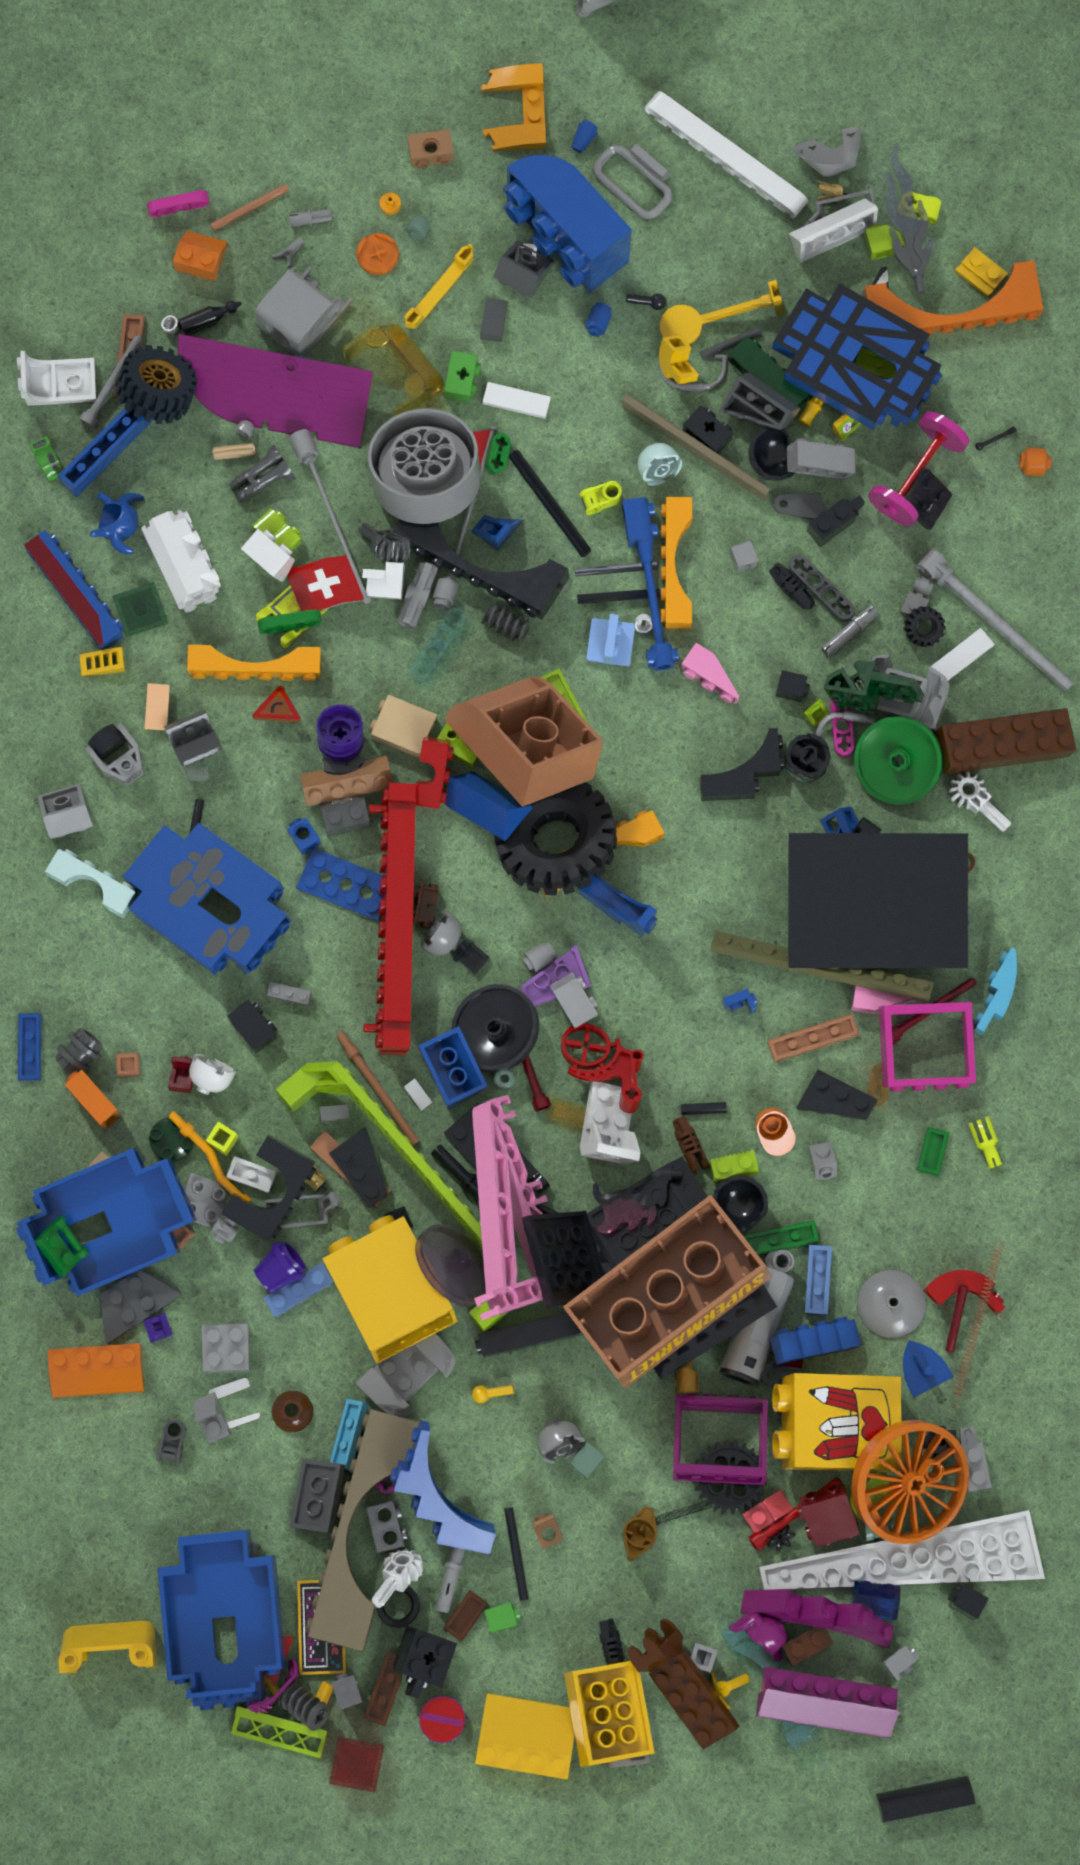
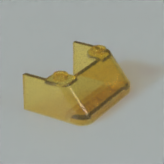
(424, 379)

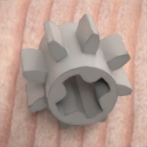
(223, 1230)

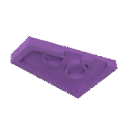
(538, 987)

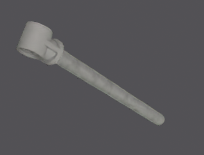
(934, 567)

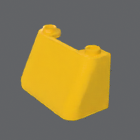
(135, 1635)

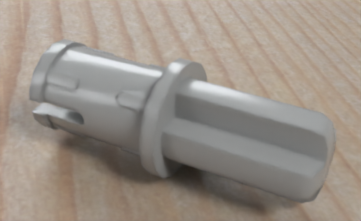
(309, 217)

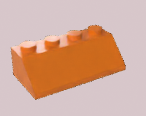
(96, 1370)

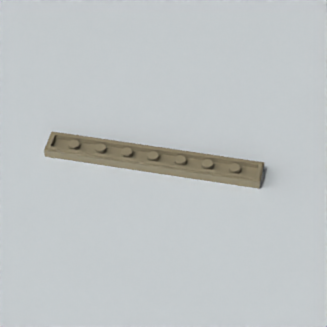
(695, 447)

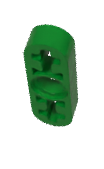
(289, 621)

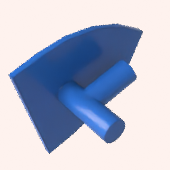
(923, 1368)

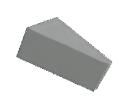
(334, 1113)

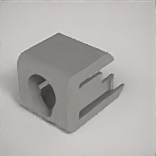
(298, 312)

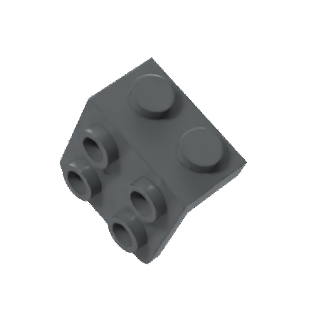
(193, 738)

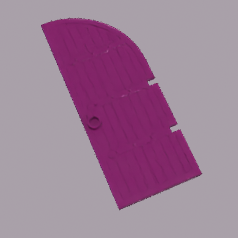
(279, 389)

